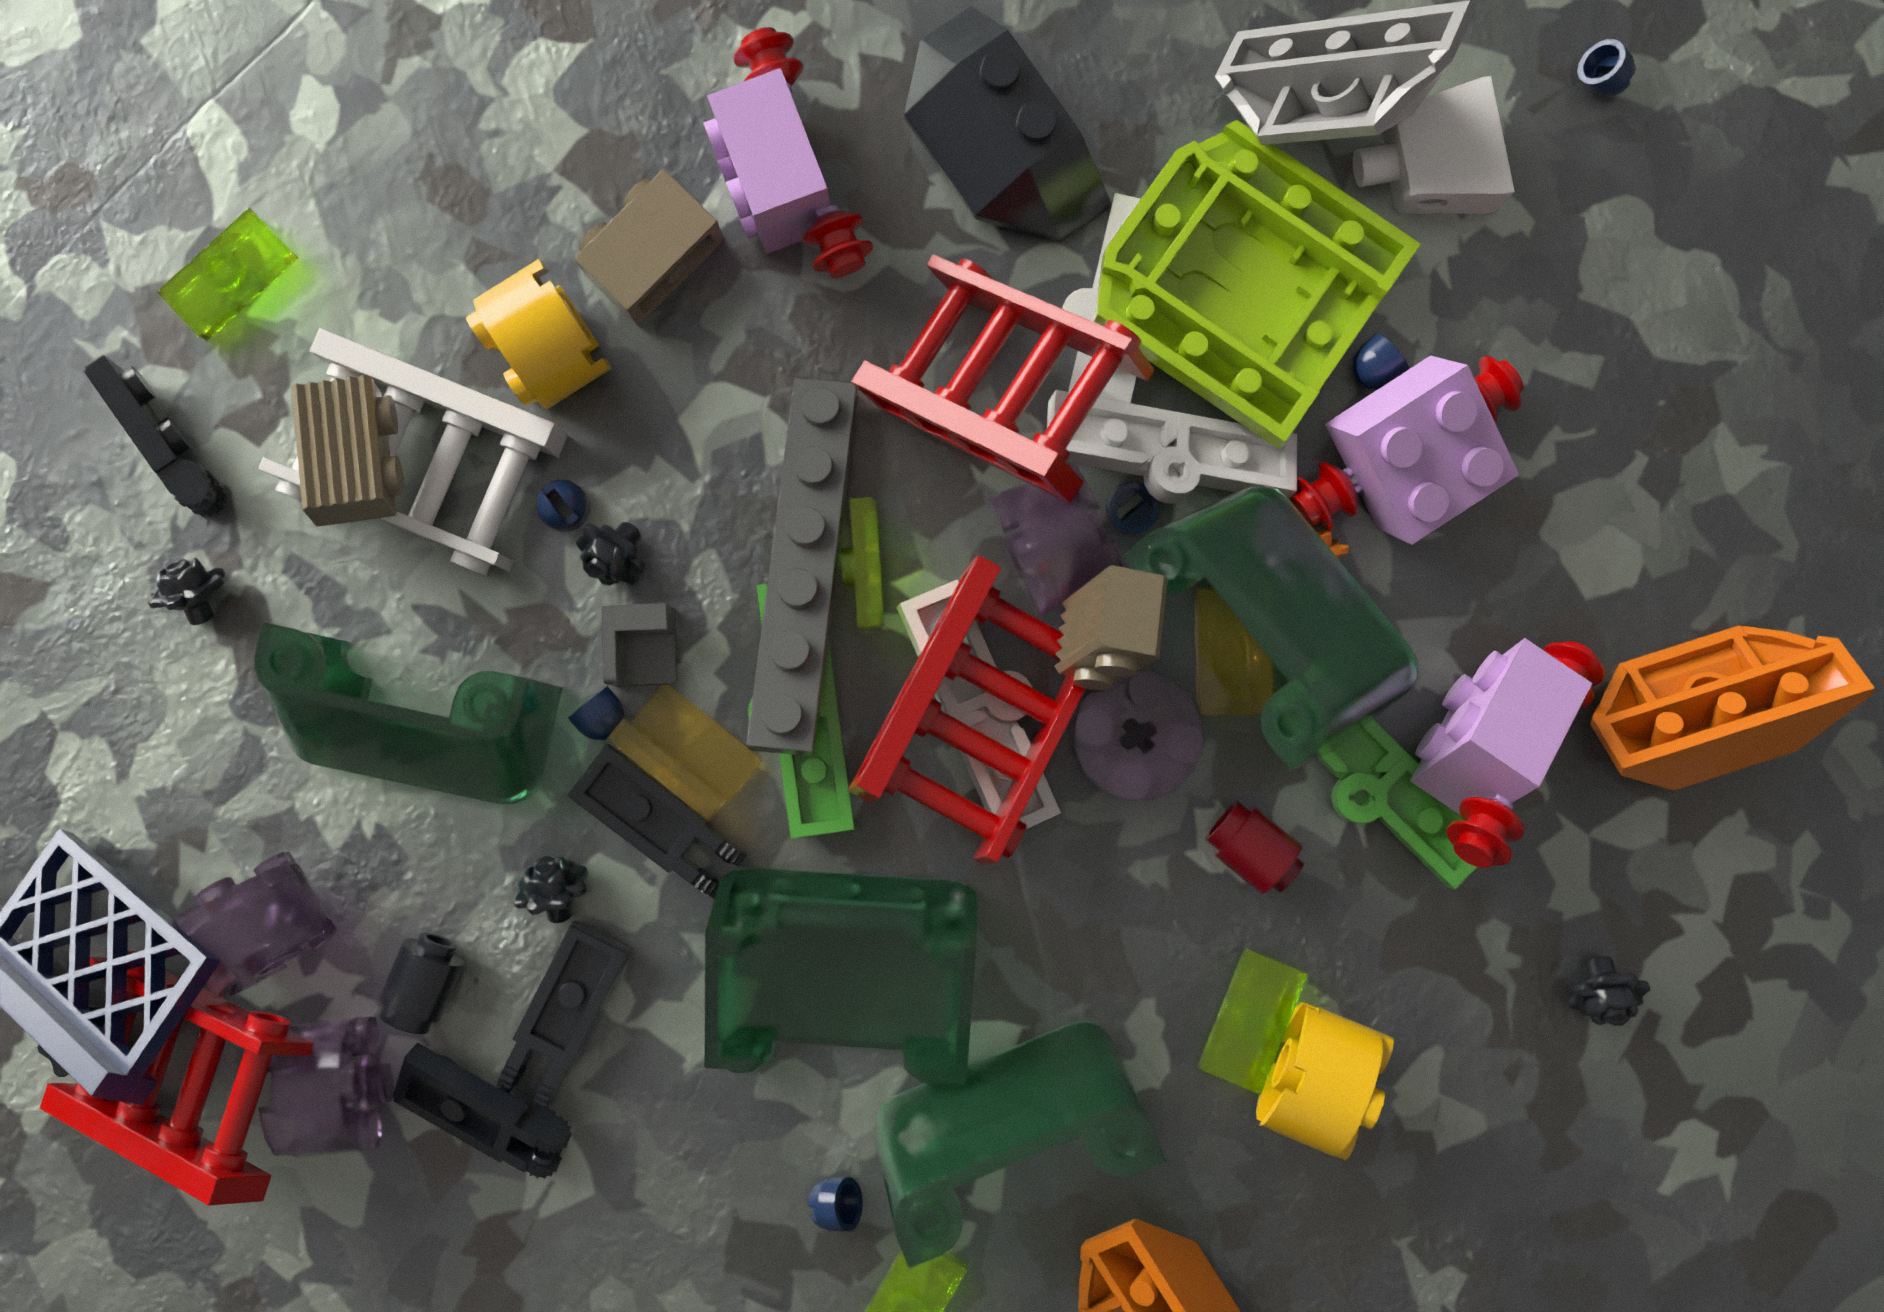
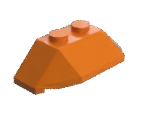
(1724, 703)
(1148, 1271)

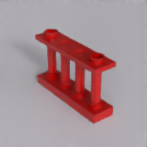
(995, 433)
(921, 714)
(175, 1146)

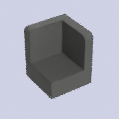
(639, 644)

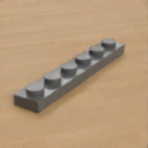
(803, 568)

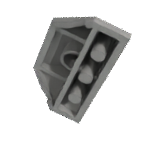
(1340, 72)

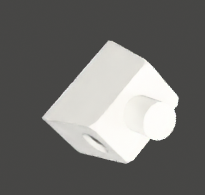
(1444, 155)

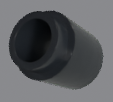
(420, 983)

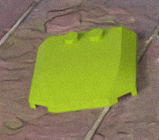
(1248, 277)

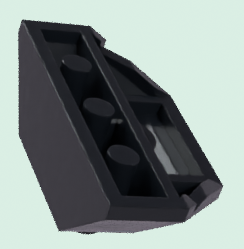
(1001, 131)

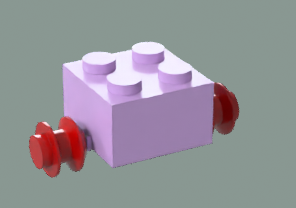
(772, 161)
(1418, 449)
(1503, 740)

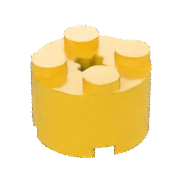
(538, 337)
(1325, 1081)

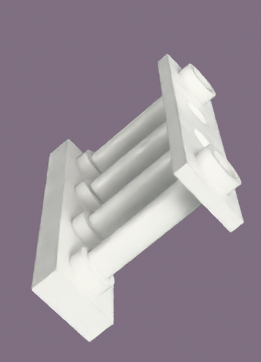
(465, 416)

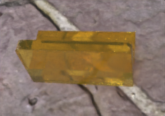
(1230, 664)
(686, 751)

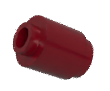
(1255, 848)

